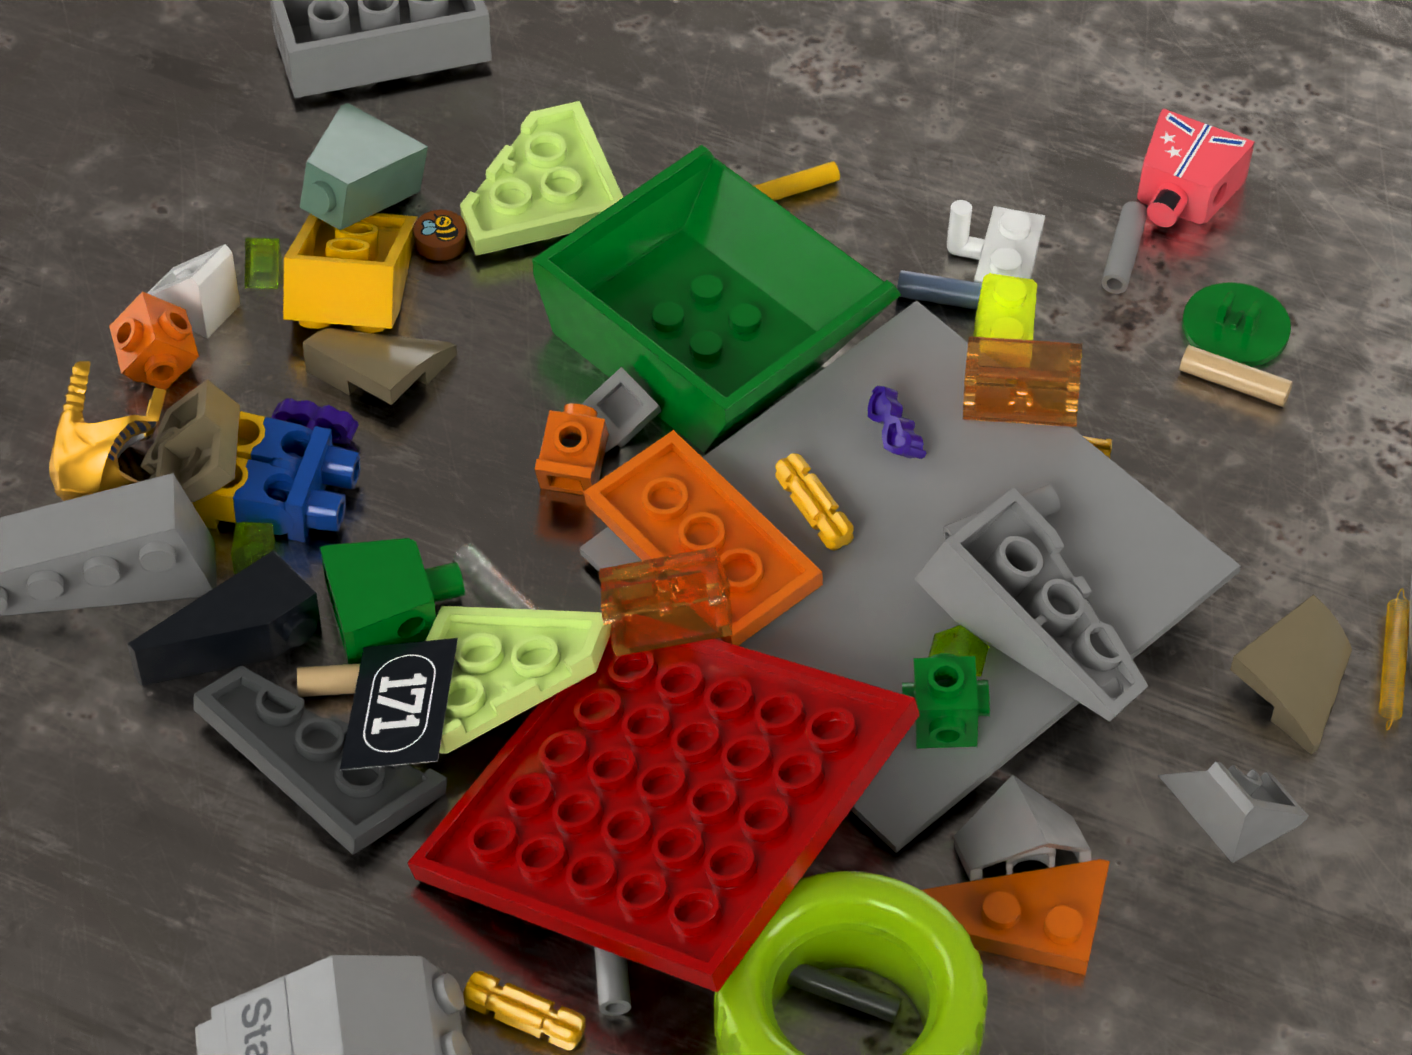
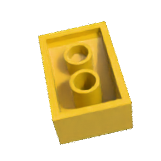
(348, 273)

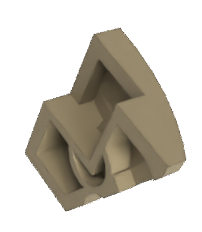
(374, 361)
(197, 441)
(1298, 670)

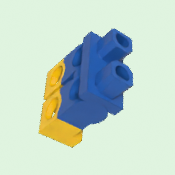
(284, 479)

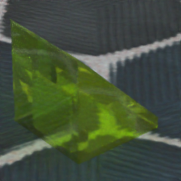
(262, 263)
(251, 543)
(960, 643)

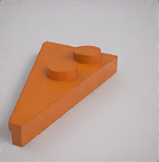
(1032, 914)

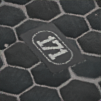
(399, 704)

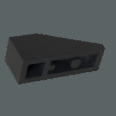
(231, 626)

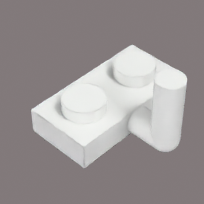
(1008, 245)

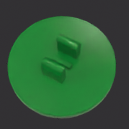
(1237, 323)

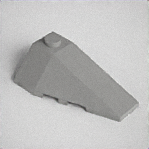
(1017, 593)

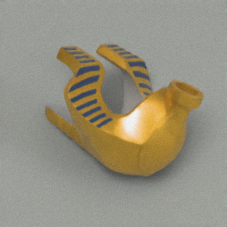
(88, 453)

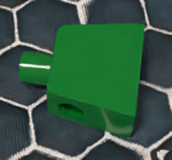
(384, 592)

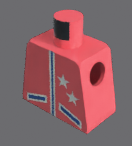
(1191, 169)

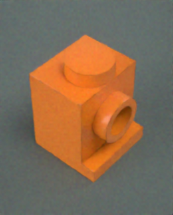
(575, 467)

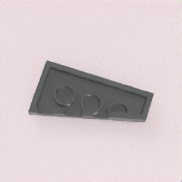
(305, 758)

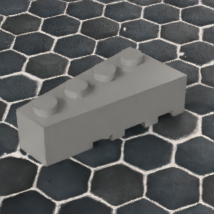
(106, 550)

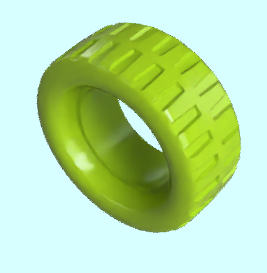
(867, 926)

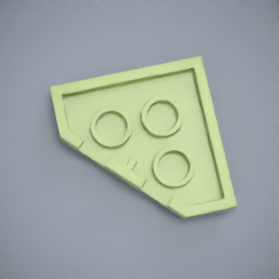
(541, 183)
(512, 662)

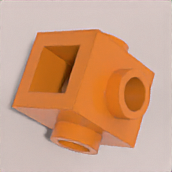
(153, 341)

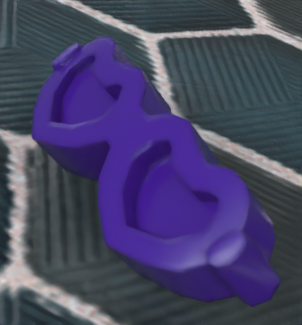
(310, 415)
(897, 432)

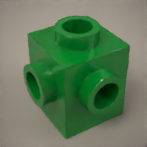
(947, 700)

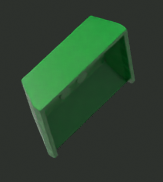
(705, 296)

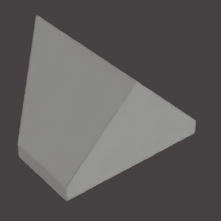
(1236, 808)
(1015, 828)

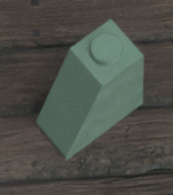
(360, 169)

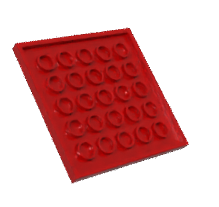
(667, 802)

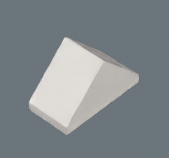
(204, 288)

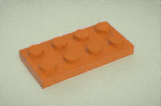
(679, 504)

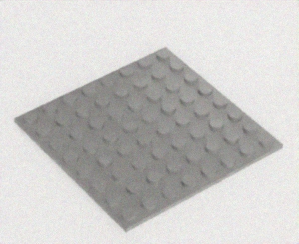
(872, 613)

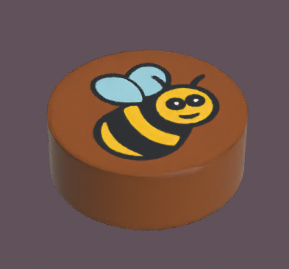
(440, 235)

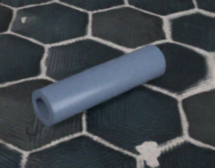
(939, 289)

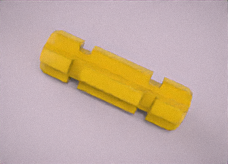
(814, 501)
(524, 1010)

